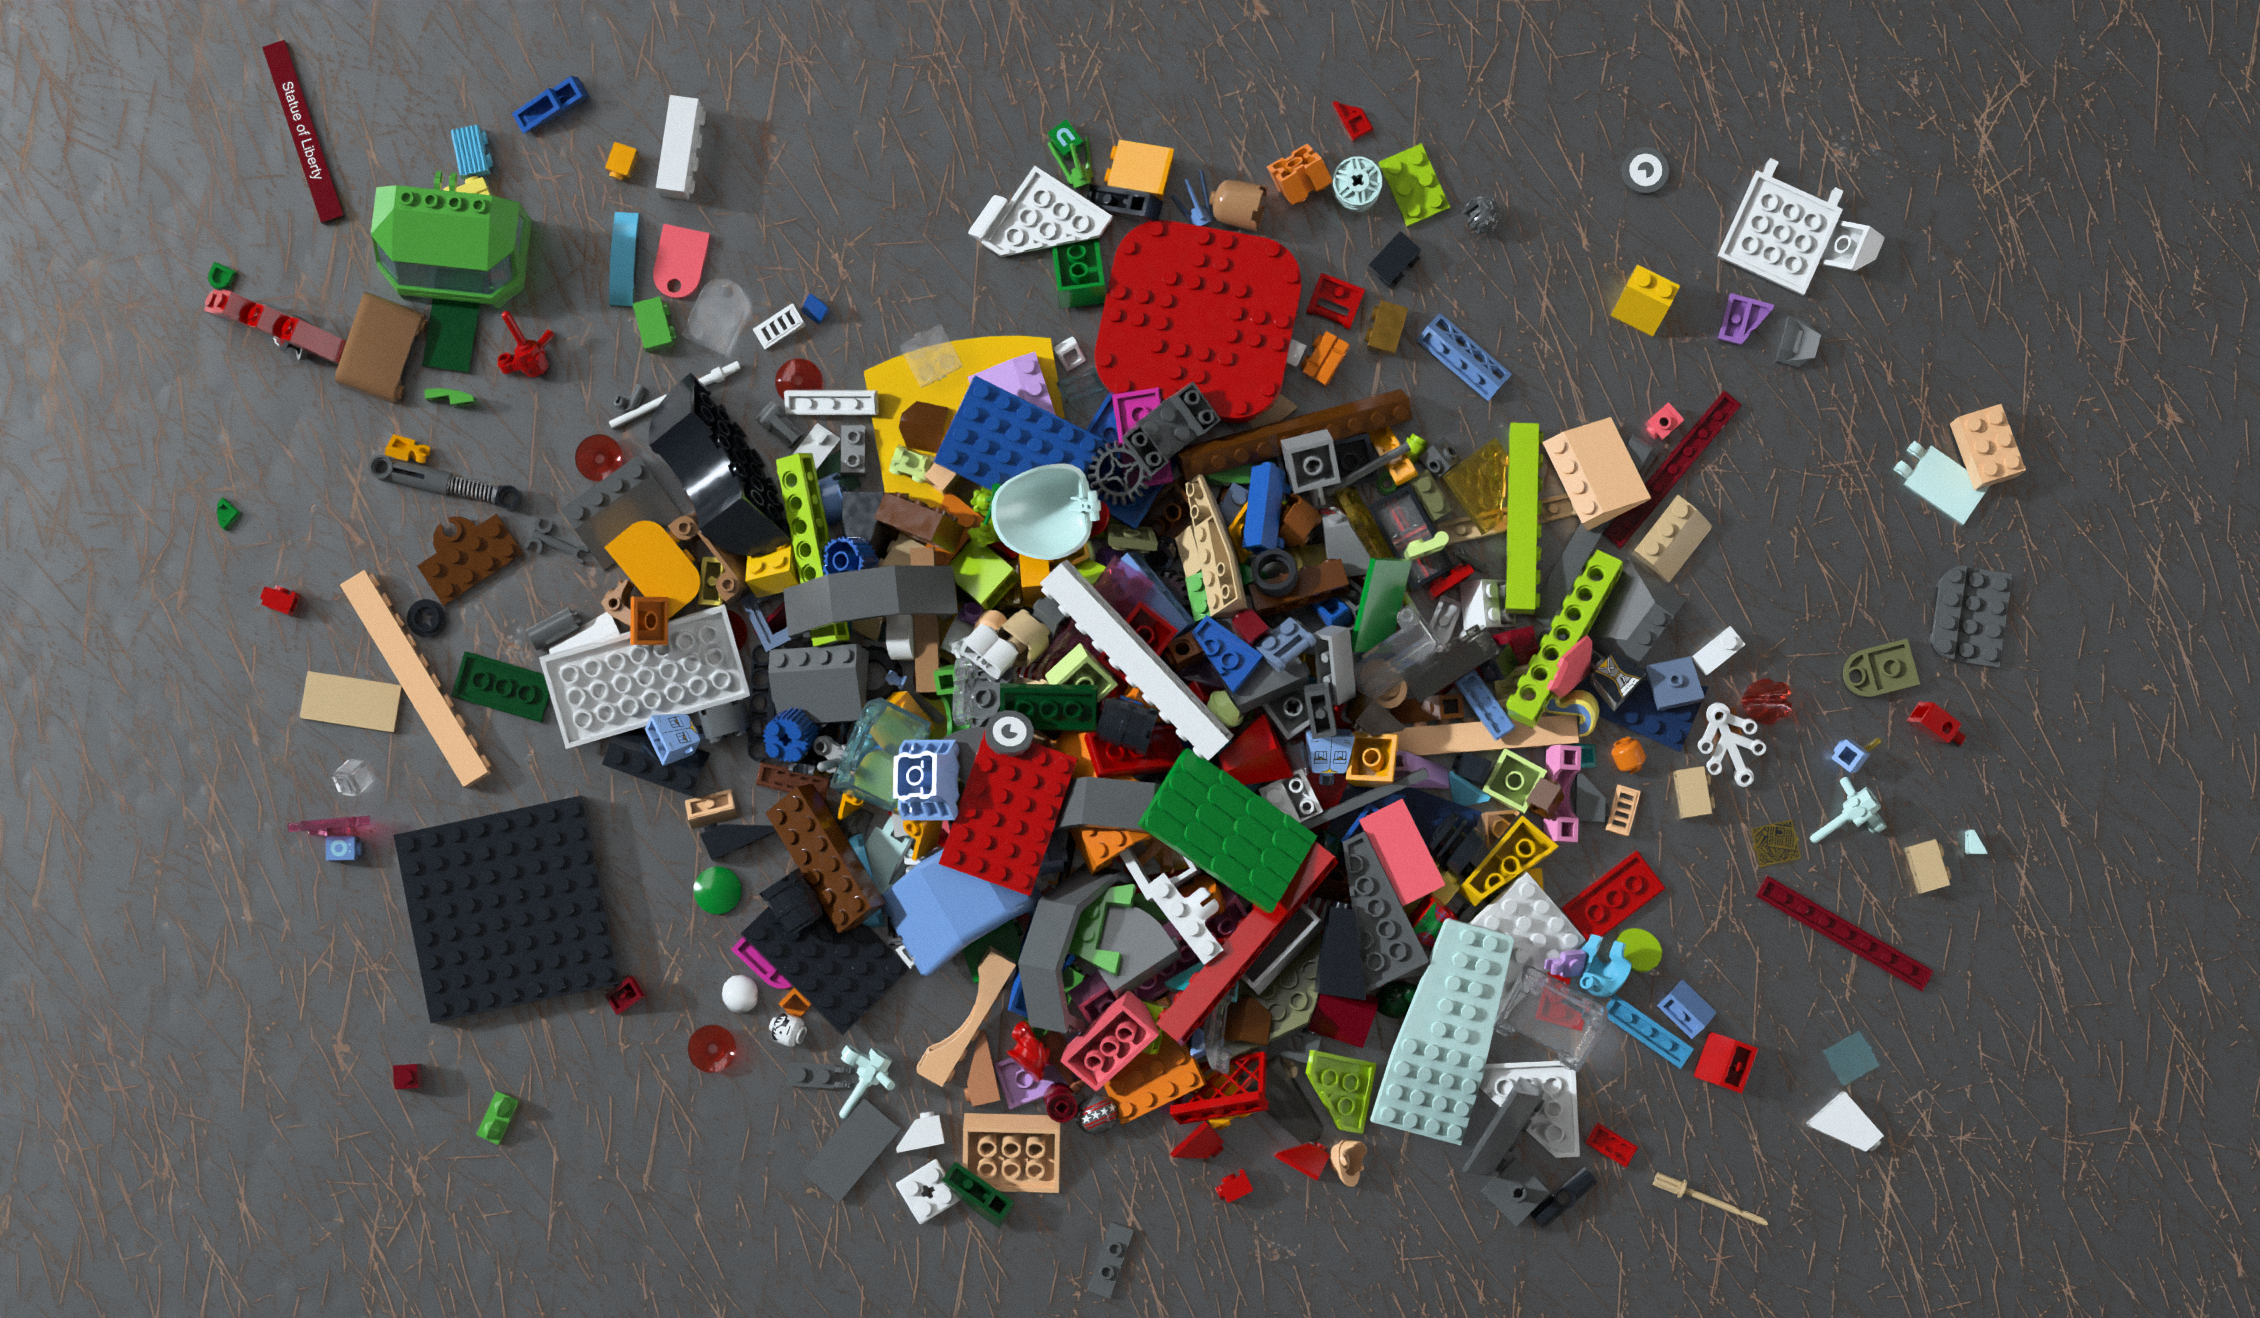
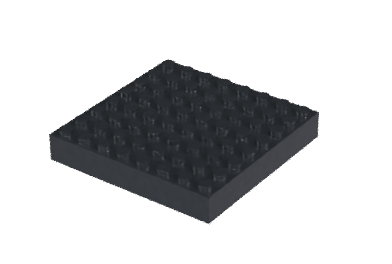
(507, 909)

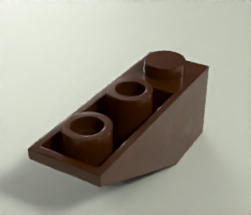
(1430, 710)

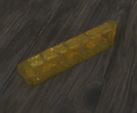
(1353, 505)

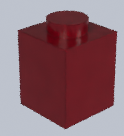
(1249, 627)
(407, 1076)

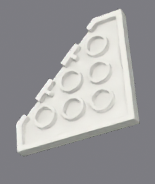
(1043, 217)
(1557, 1120)

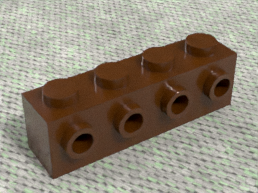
(1313, 586)

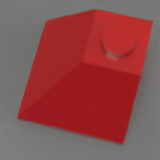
(1199, 1144)
(1306, 1158)

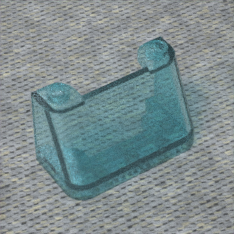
(868, 759)

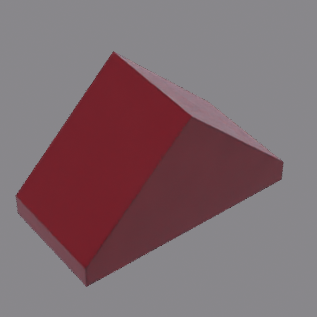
(626, 994)

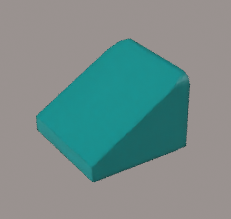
(1588, 755)

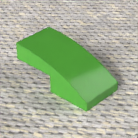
(456, 397)

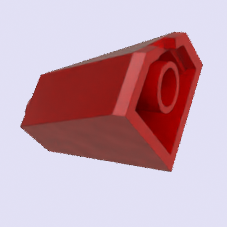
(1256, 755)

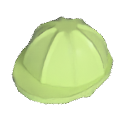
(1224, 709)

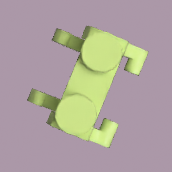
(910, 463)

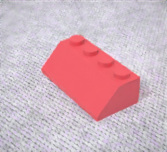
(1110, 1041)

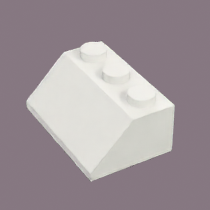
(594, 630)

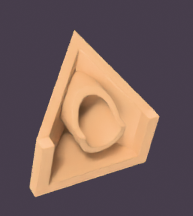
(1495, 824)

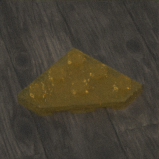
(1481, 484)

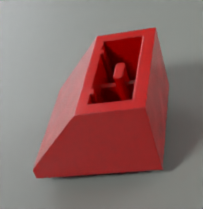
(1725, 1062)

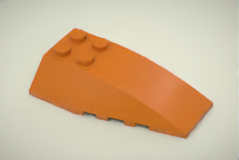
(1094, 843)

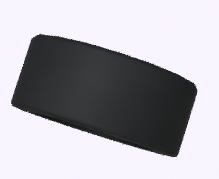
(1267, 557)

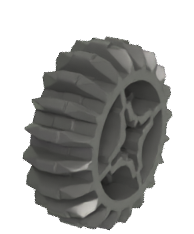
(1100, 481)

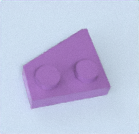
(1742, 318)

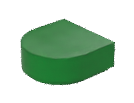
(221, 276)

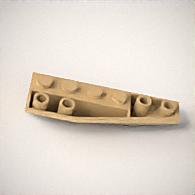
(1216, 552)

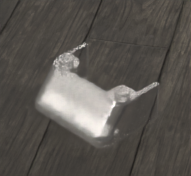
(1385, 663)

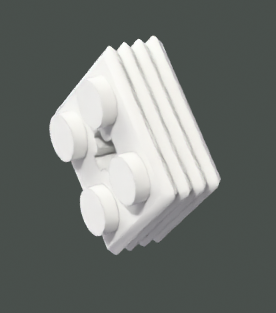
(912, 1188)

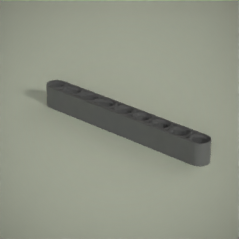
(1578, 550)

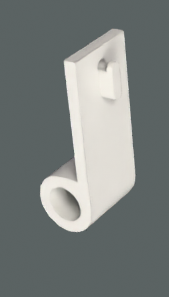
(820, 443)

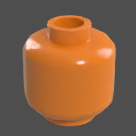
(1628, 755)

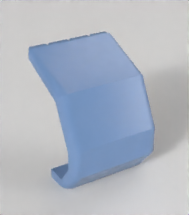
(946, 910)

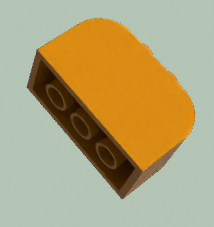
(656, 563)

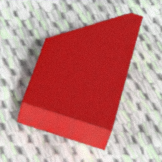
(1353, 119)

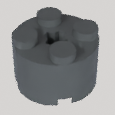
(724, 720)

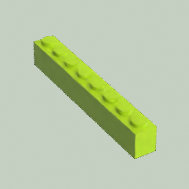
(1522, 518)

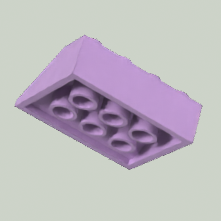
(1022, 378)

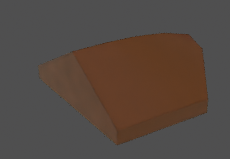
(923, 426)
(1248, 1022)

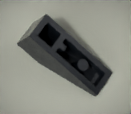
(1126, 203)
(729, 838)

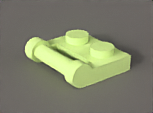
(1420, 549)

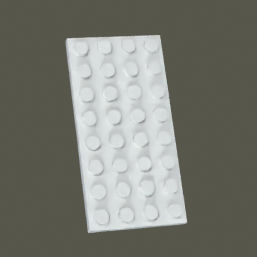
(619, 685)

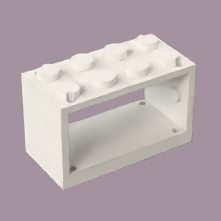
(1142, 878)

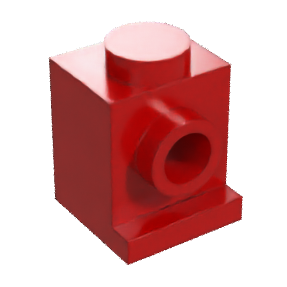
(279, 599)
(1234, 1187)

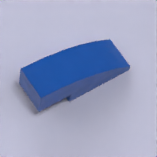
(550, 104)

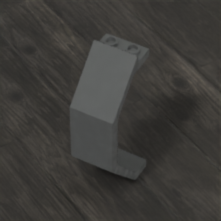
(870, 595)
(1105, 804)
(1049, 943)

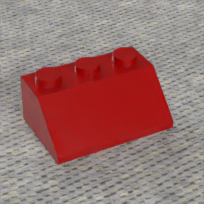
(1150, 627)

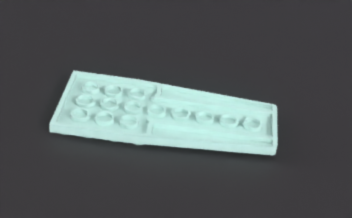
(1446, 1035)

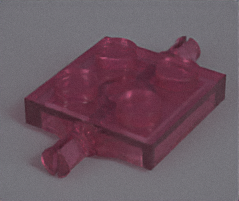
(338, 826)

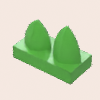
(497, 1117)

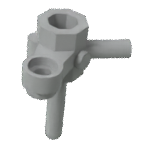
(832, 751)

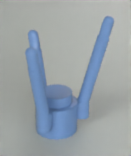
(1200, 215)

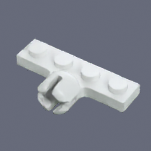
(1187, 915)

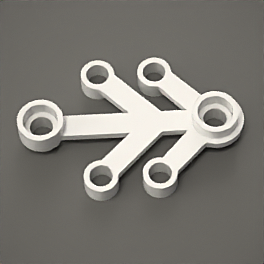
(1728, 741)

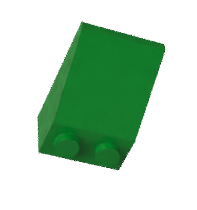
(1079, 274)

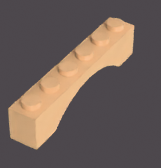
(942, 1057)

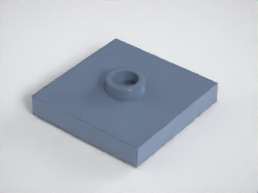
(1674, 683)

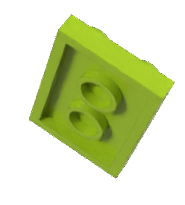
(1414, 185)

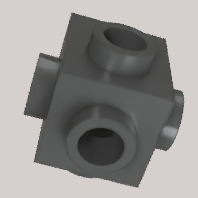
(1440, 458)

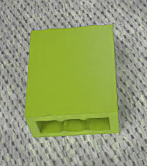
(983, 575)

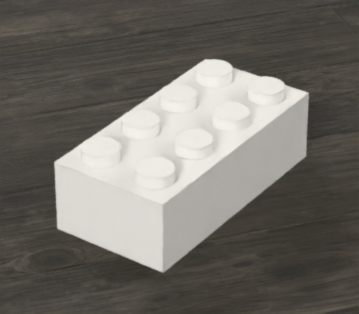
(679, 148)

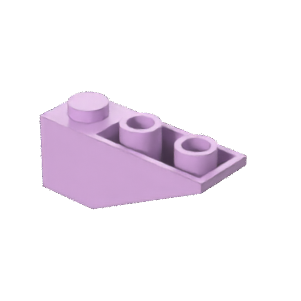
(1408, 762)

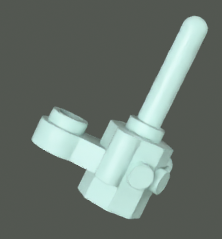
(1859, 808)
(871, 1071)

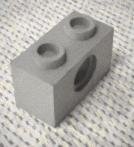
(853, 450)

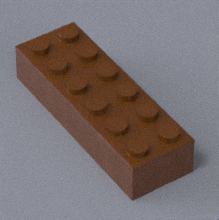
(825, 858)

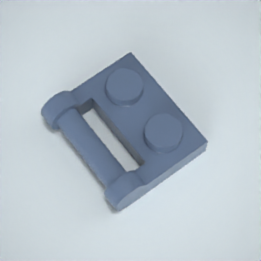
(1282, 640)

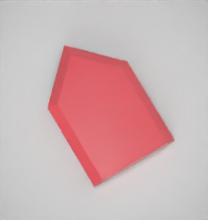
(1573, 667)

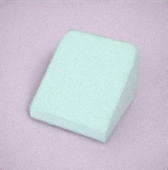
(1973, 845)

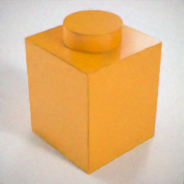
(621, 161)

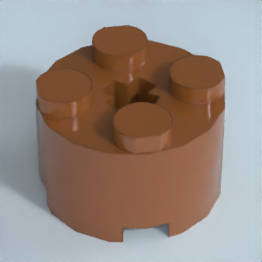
(1297, 521)

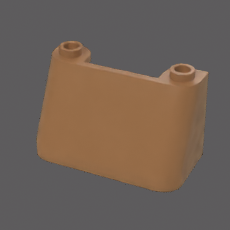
(379, 348)
(730, 584)

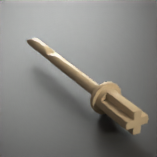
(1679, 1188)

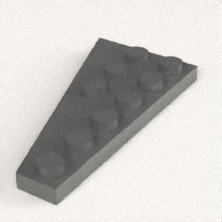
(1384, 932)

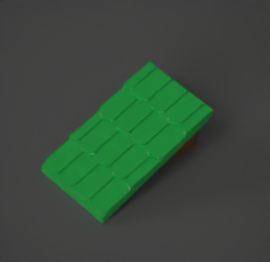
(1227, 830)

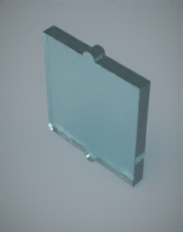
(1850, 1058)

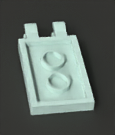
(1941, 482)
(884, 855)

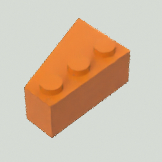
(966, 518)

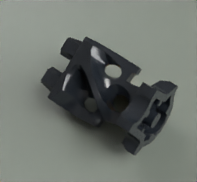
(809, 763)

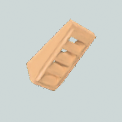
(1618, 829)

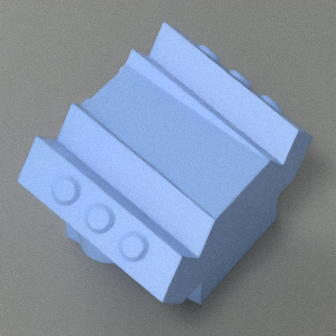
(927, 779)

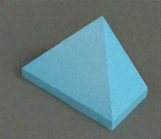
(1465, 792)

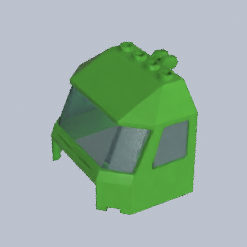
(450, 243)

